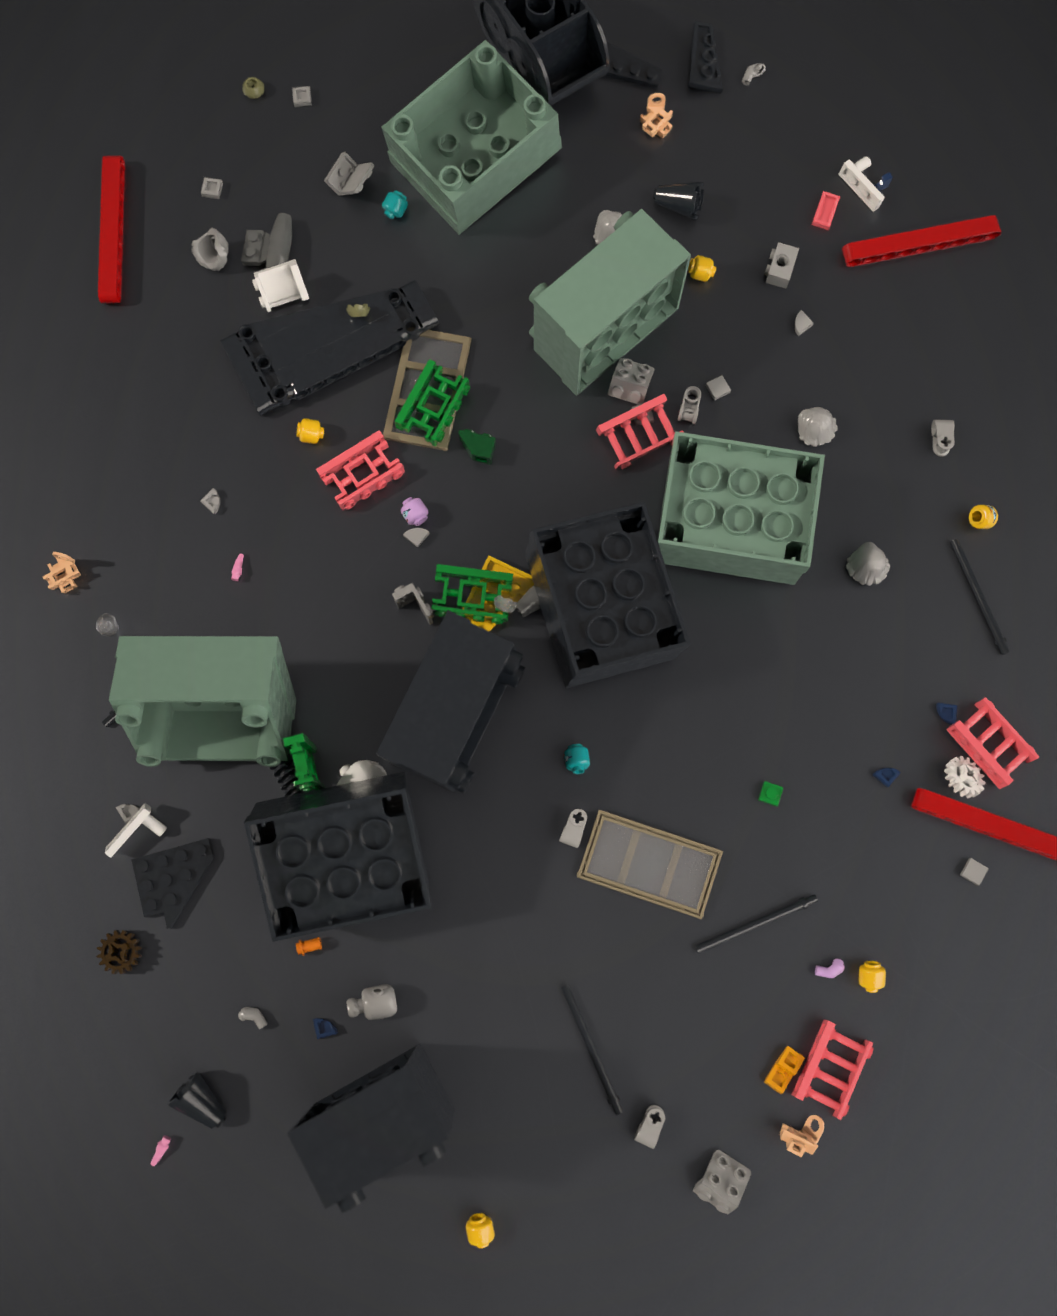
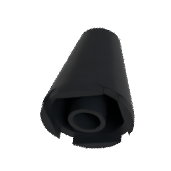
(681, 198)
(198, 1102)

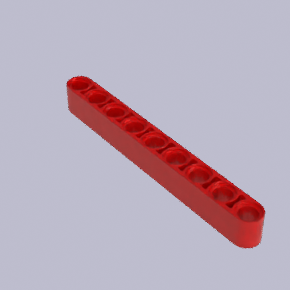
(111, 229)
(921, 241)
(985, 823)

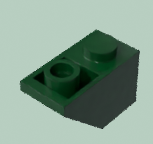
(478, 446)

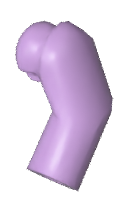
(832, 971)

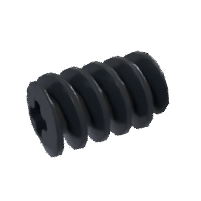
(286, 776)

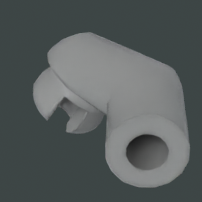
(753, 71)
(254, 1014)

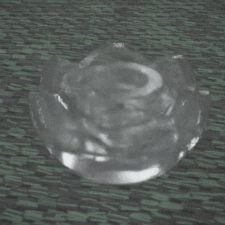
(504, 604)
(106, 625)

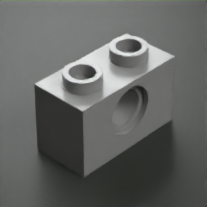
(783, 255)

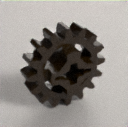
(114, 946)

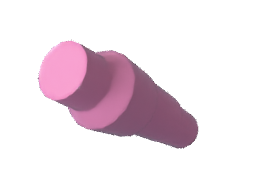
(237, 568)
(161, 1148)

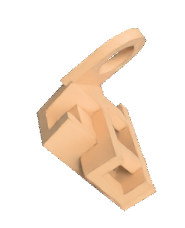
(654, 110)
(65, 564)
(803, 1141)

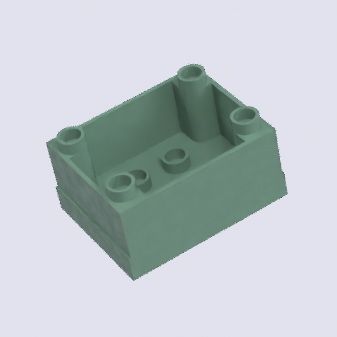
(472, 136)
(608, 300)
(740, 508)
(203, 698)

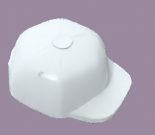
(360, 771)

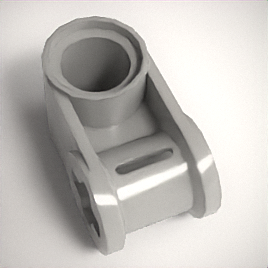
(690, 408)
(942, 436)
(573, 831)
(649, 1129)

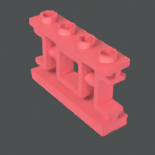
(353, 458)

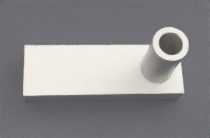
(854, 177)
(142, 816)

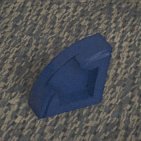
(884, 183)
(947, 712)
(886, 775)
(324, 1028)

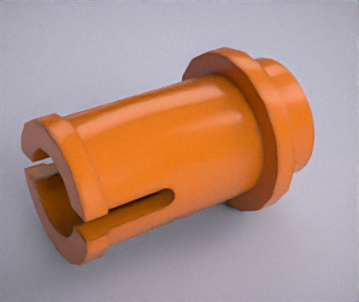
(308, 946)

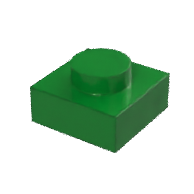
(770, 793)

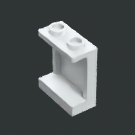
(280, 284)

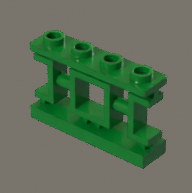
(419, 396)
(474, 577)
(301, 750)

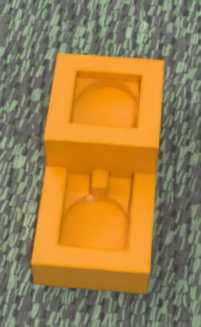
(784, 1069)

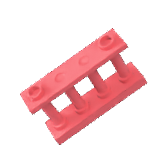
(624, 421)
(984, 759)
(811, 1069)

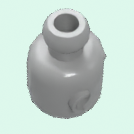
(376, 1003)

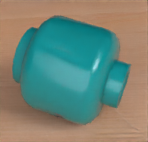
(395, 204)
(576, 758)

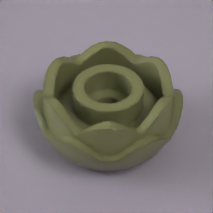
(255, 92)
(358, 310)

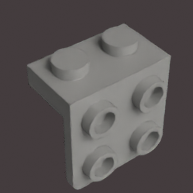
(347, 176)
(630, 381)
(406, 594)
(723, 1182)

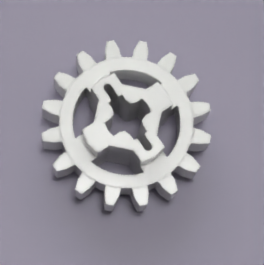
(964, 777)

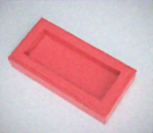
(825, 210)

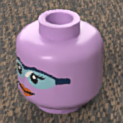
(414, 511)

